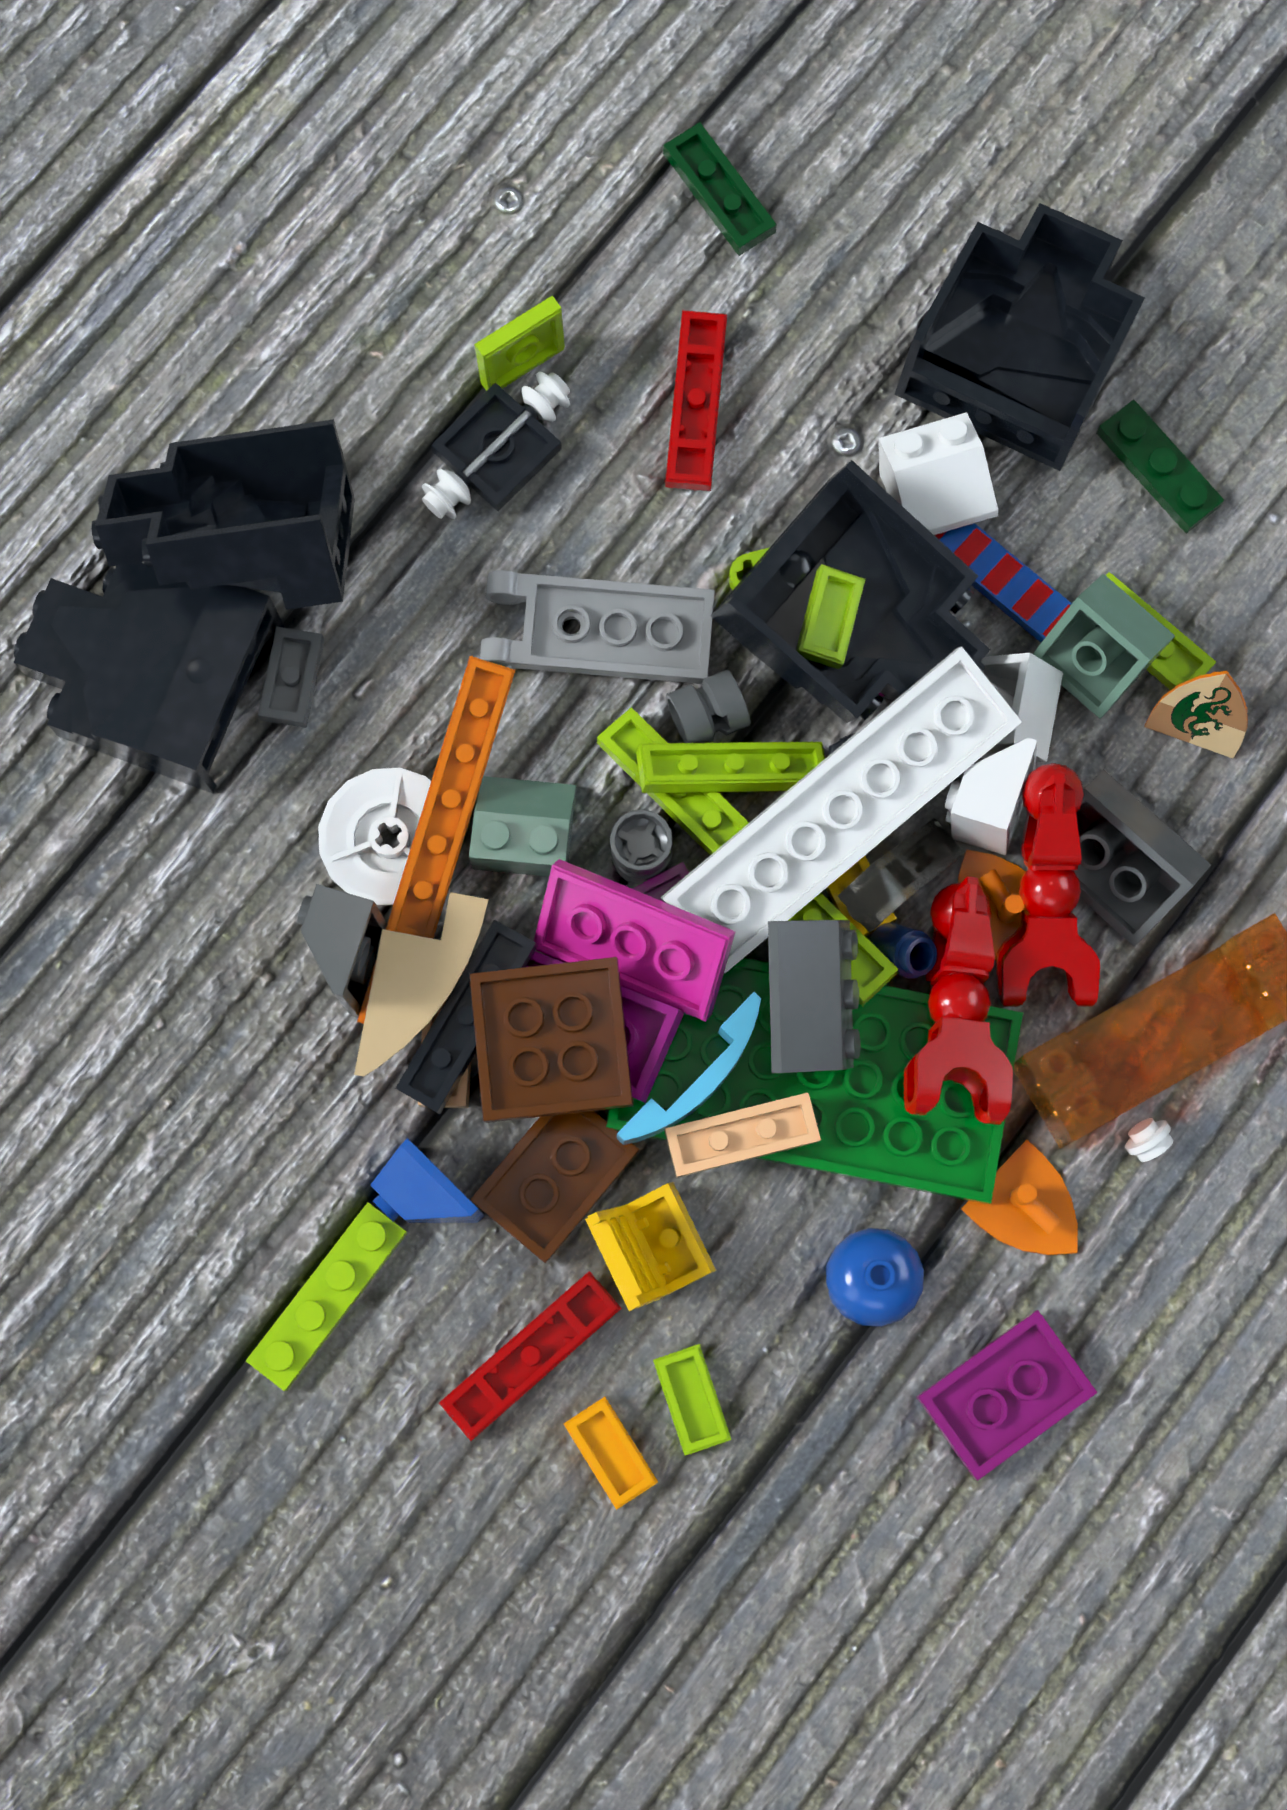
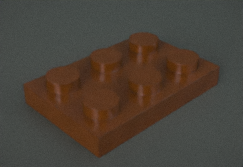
(553, 1179)

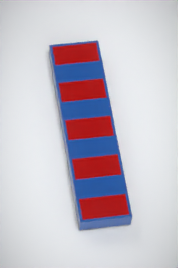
(1007, 580)

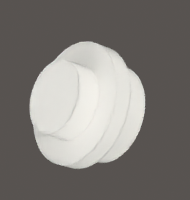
(1149, 1139)

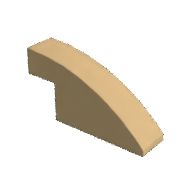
(415, 979)

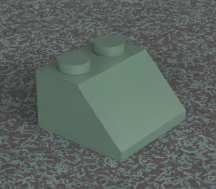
(1103, 645)
(521, 826)

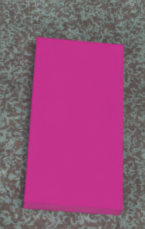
(656, 944)

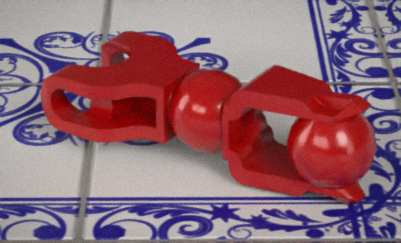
(1049, 893)
(959, 1004)

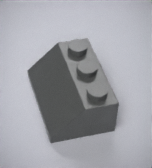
(1130, 860)
(344, 941)
(812, 995)

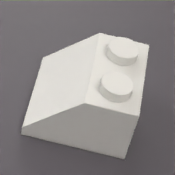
(939, 473)
(1032, 692)
(989, 797)

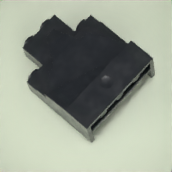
(1023, 334)
(238, 512)
(903, 607)
(146, 666)

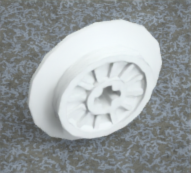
(354, 826)

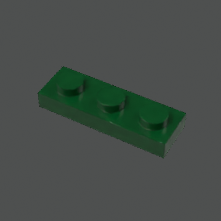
(719, 188)
(1160, 466)

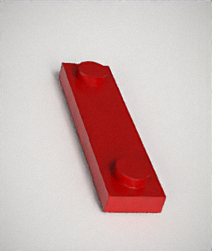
(696, 401)
(530, 1356)

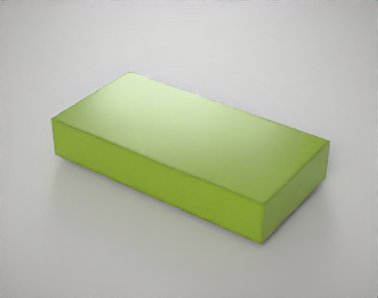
(830, 616)
(692, 1399)

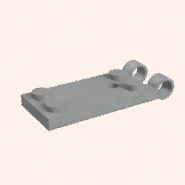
(622, 633)

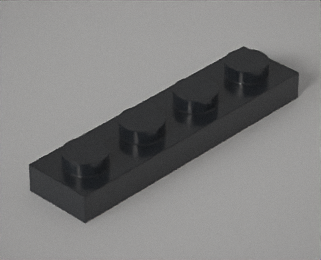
(452, 1039)

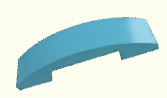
(654, 1119)

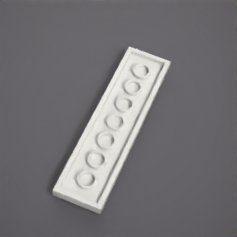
(848, 803)

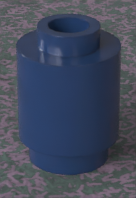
(906, 948)

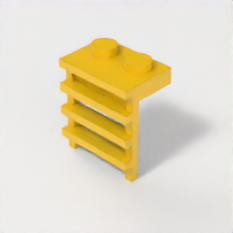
(650, 1246)

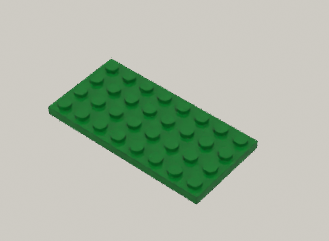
(855, 1109)

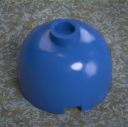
(874, 1277)

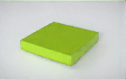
(521, 344)

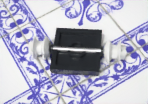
(496, 446)

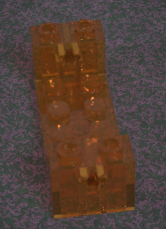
(1159, 1034)

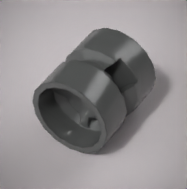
(708, 709)
(641, 845)

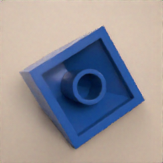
(420, 1191)

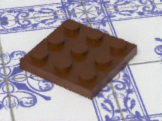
(551, 1040)

